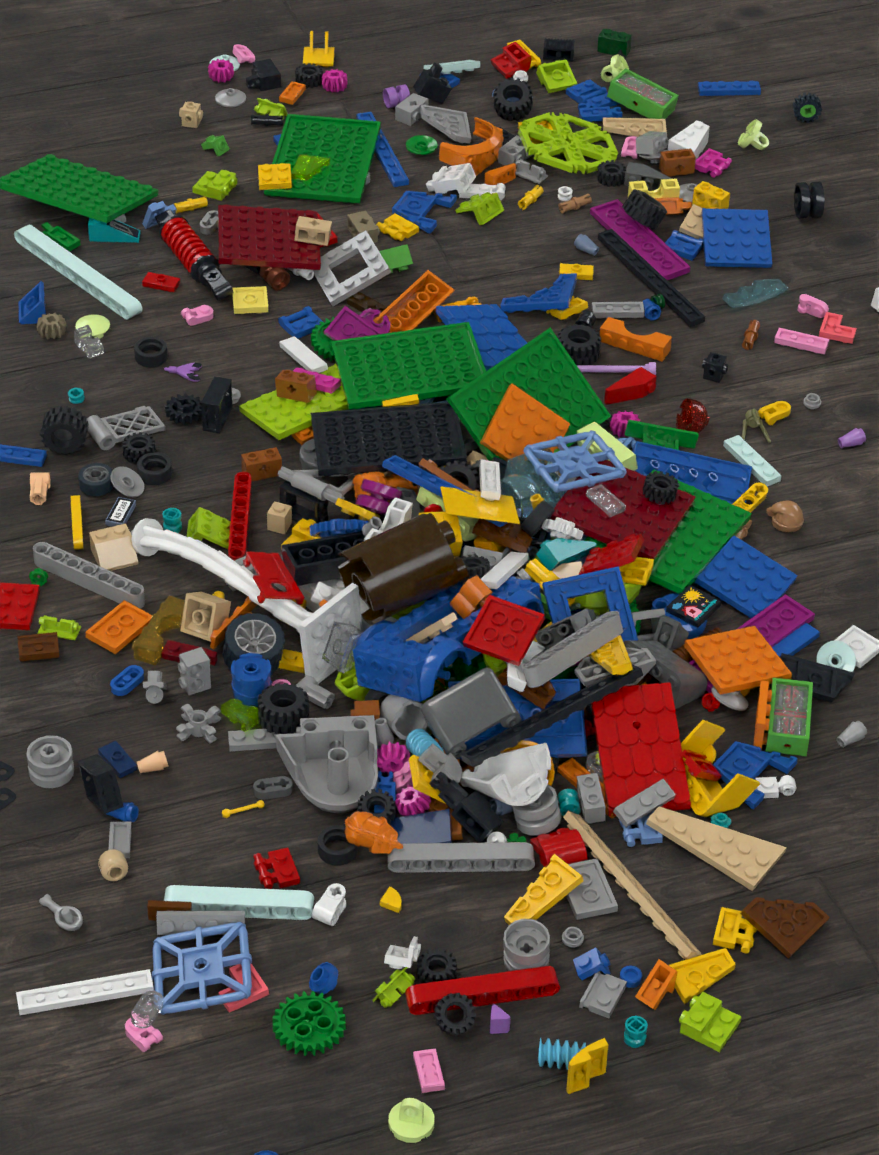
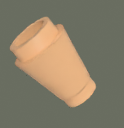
(153, 762)

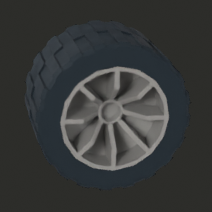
(254, 635)

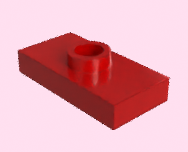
(161, 282)

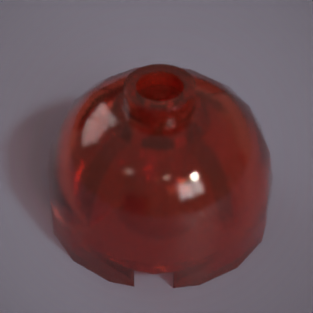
(692, 416)

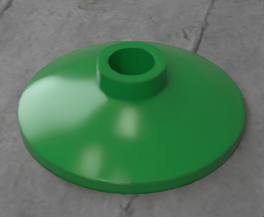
(421, 144)

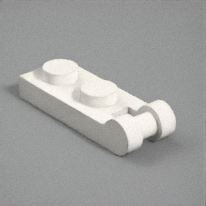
(483, 188)

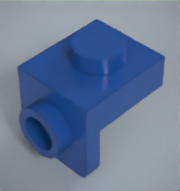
(591, 963)

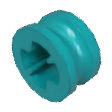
(76, 399)

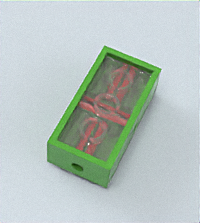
(642, 95)
(789, 717)

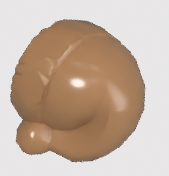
(786, 516)

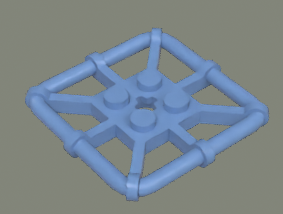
(574, 461)
(213, 972)

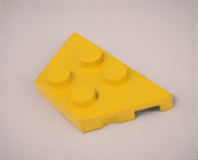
(352, 509)

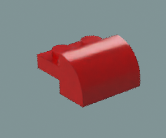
(512, 60)
(563, 843)

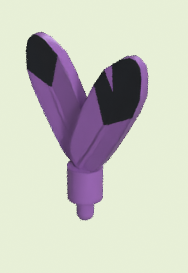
(186, 371)

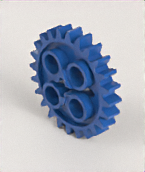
(336, 527)

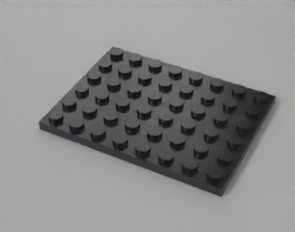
(366, 437)

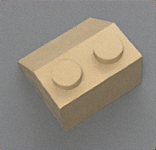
(113, 547)
(203, 614)

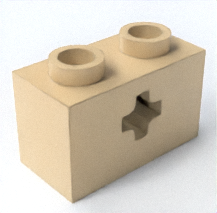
(313, 231)

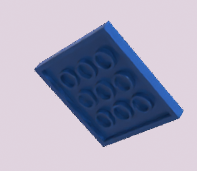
(736, 238)
(745, 578)

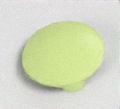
(97, 323)

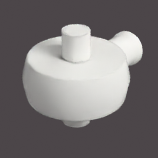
(496, 837)

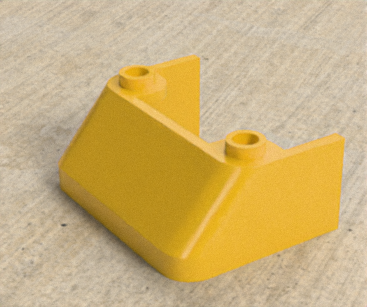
(708, 796)

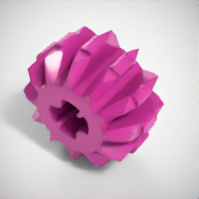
(221, 70)
(334, 80)
(619, 422)
(392, 757)
(412, 801)

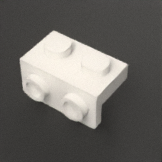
(402, 956)

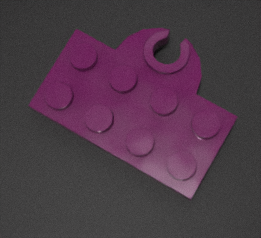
(351, 325)

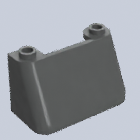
(468, 711)

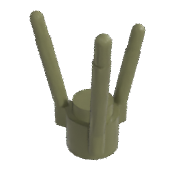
(753, 420)

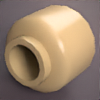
(113, 865)

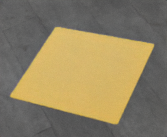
(464, 504)

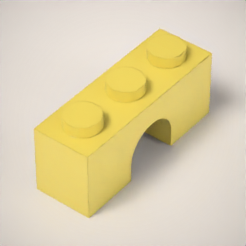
(667, 189)

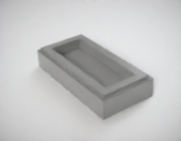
(120, 837)

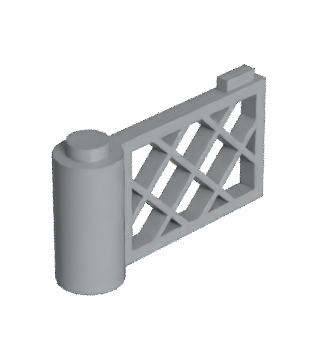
(105, 433)

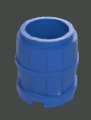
(250, 678)

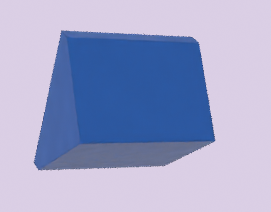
(32, 305)

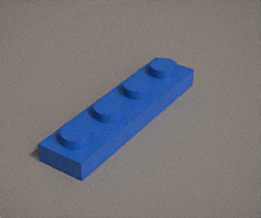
(728, 88)

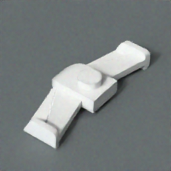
(515, 674)

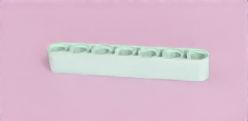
(255, 902)

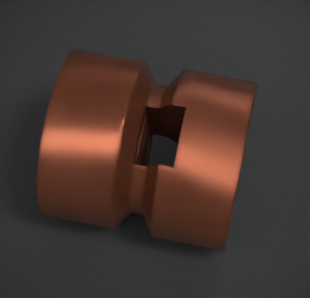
(276, 277)

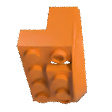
(479, 155)

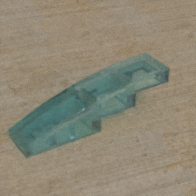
(758, 292)

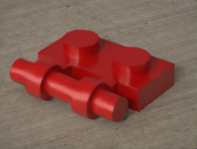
(283, 869)

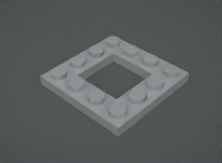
(376, 268)

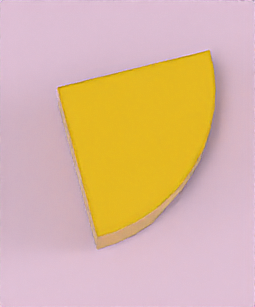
(391, 900)

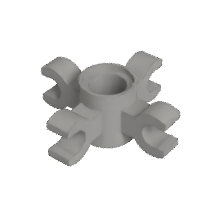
(198, 723)

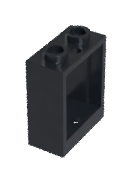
(217, 404)
(289, 495)
(102, 786)

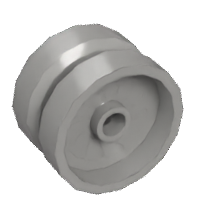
(50, 761)
(539, 816)

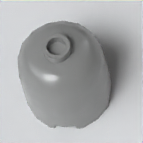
(402, 715)

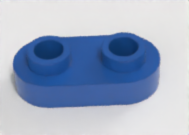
(127, 680)

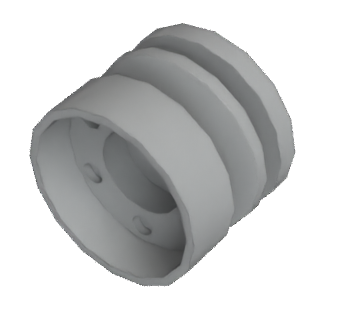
(526, 945)

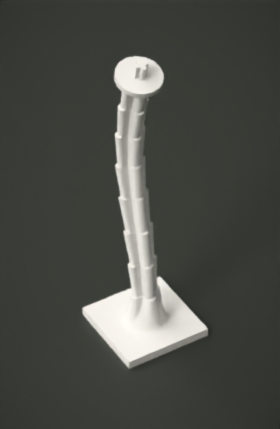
(313, 627)

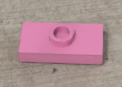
(428, 1070)

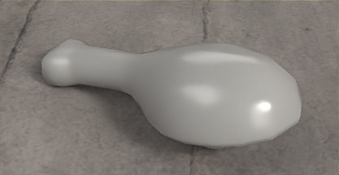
(66, 917)

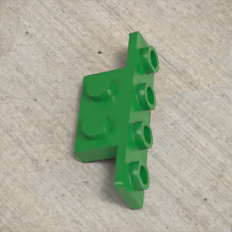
(661, 435)

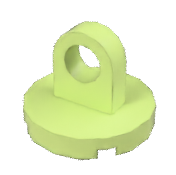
(617, 65)
(753, 136)
(411, 1120)

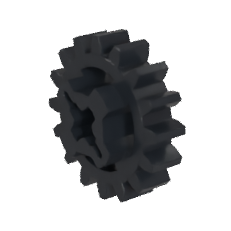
(184, 408)

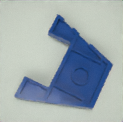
(416, 205)
(750, 762)

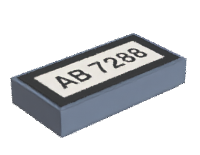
(120, 512)

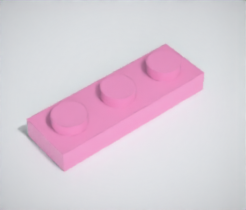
(801, 341)

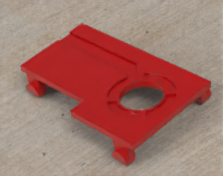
(272, 570)

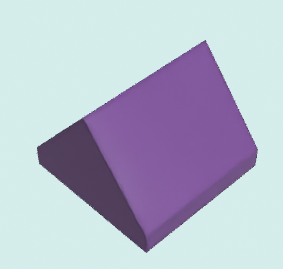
(499, 1021)

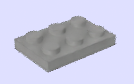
(594, 894)

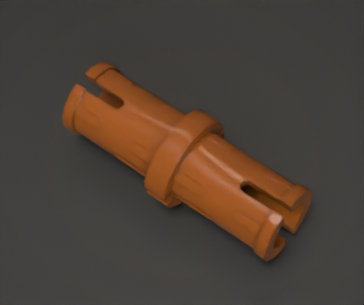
(751, 334)

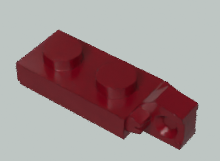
(173, 649)

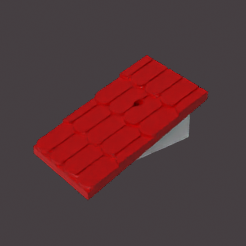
(640, 744)

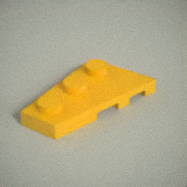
(701, 972)

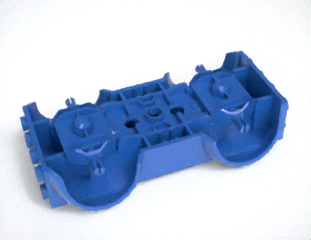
(409, 668)

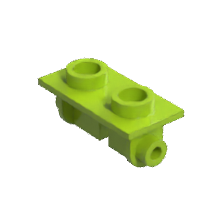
(266, 106)
(65, 628)
(387, 992)

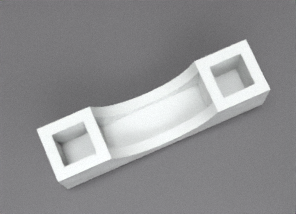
(397, 513)

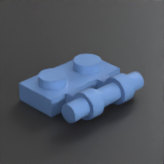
(643, 831)

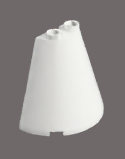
(512, 776)

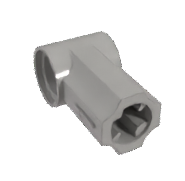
(316, 693)

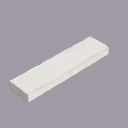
(303, 355)
(504, 569)

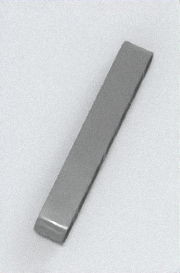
(88, 574)
(572, 649)
(462, 857)

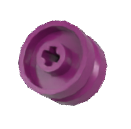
(379, 496)

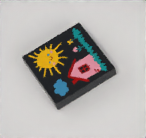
(693, 606)

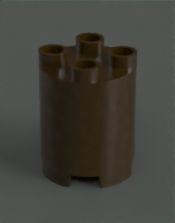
(402, 566)

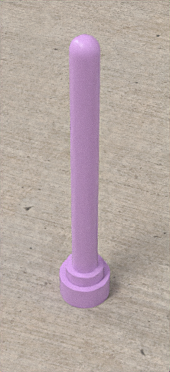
(651, 367)

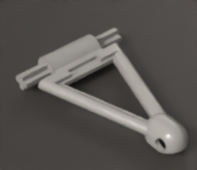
(306, 482)

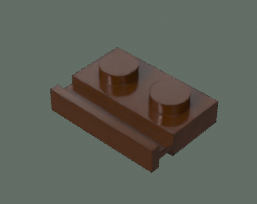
(38, 646)

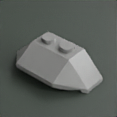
(591, 672)

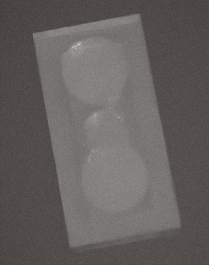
(605, 500)

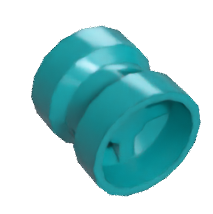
(172, 520)
(569, 801)
(635, 1031)

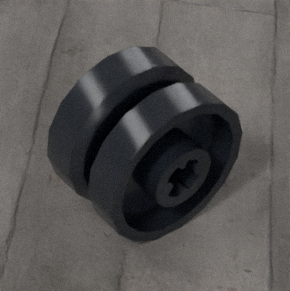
(809, 200)

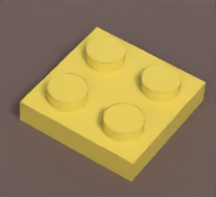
(250, 300)

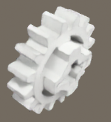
(562, 529)

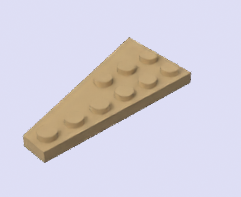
(729, 851)

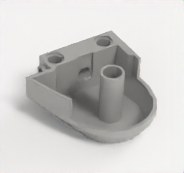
(332, 760)

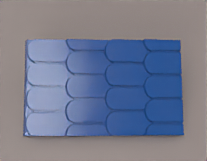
(491, 329)
(711, 475)
(563, 738)

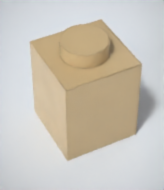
(279, 517)

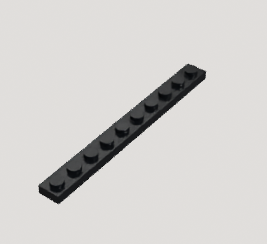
(651, 277)
(548, 716)

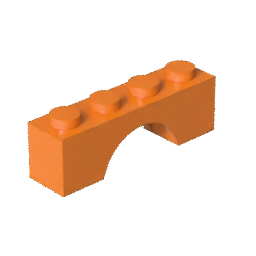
(652, 346)

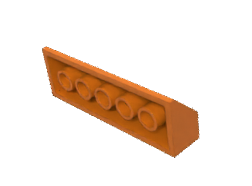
(416, 303)

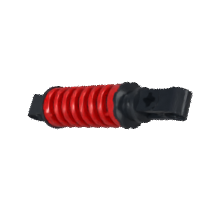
(193, 253)

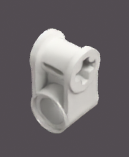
(330, 905)

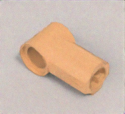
(39, 485)

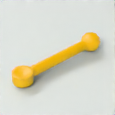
(226, 812)

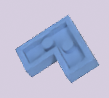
(153, 210)

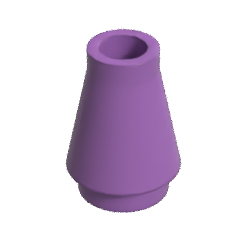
(852, 438)

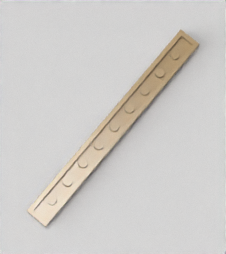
(636, 891)

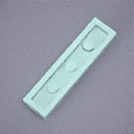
(457, 67)
(748, 456)

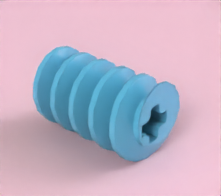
(419, 740)
(557, 1053)

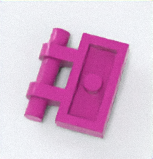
(708, 162)

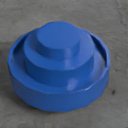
(323, 978)

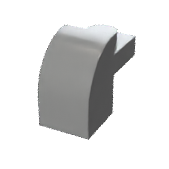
(438, 762)

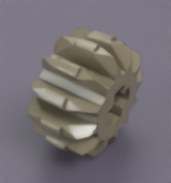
(51, 326)

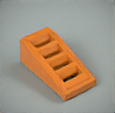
(500, 175)

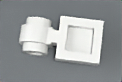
(772, 788)

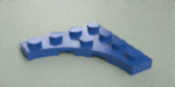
(555, 297)

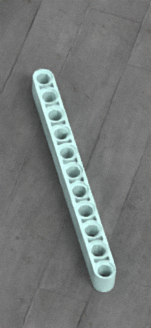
(78, 272)

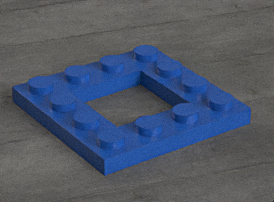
(604, 580)

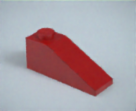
(633, 386)

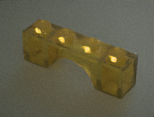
(150, 643)

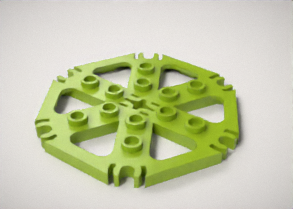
(564, 141)

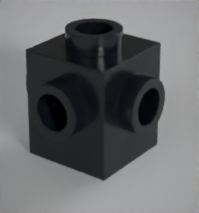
(714, 367)

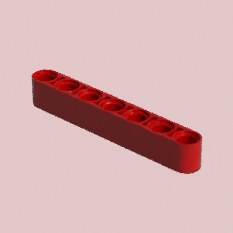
(240, 516)
(485, 989)

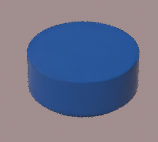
(632, 975)

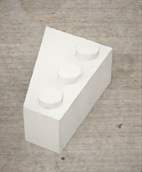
(692, 137)

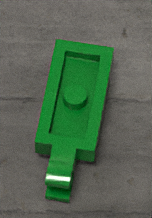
(61, 236)

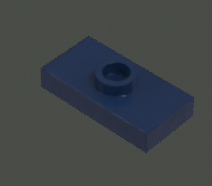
(118, 759)

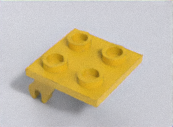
(319, 56)

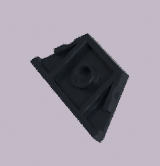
(827, 680)

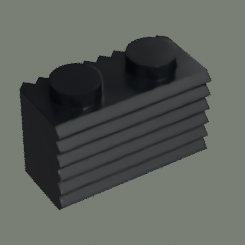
(558, 49)

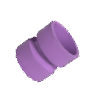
(394, 96)

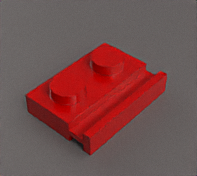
(699, 766)

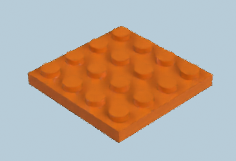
(519, 423)
(737, 659)

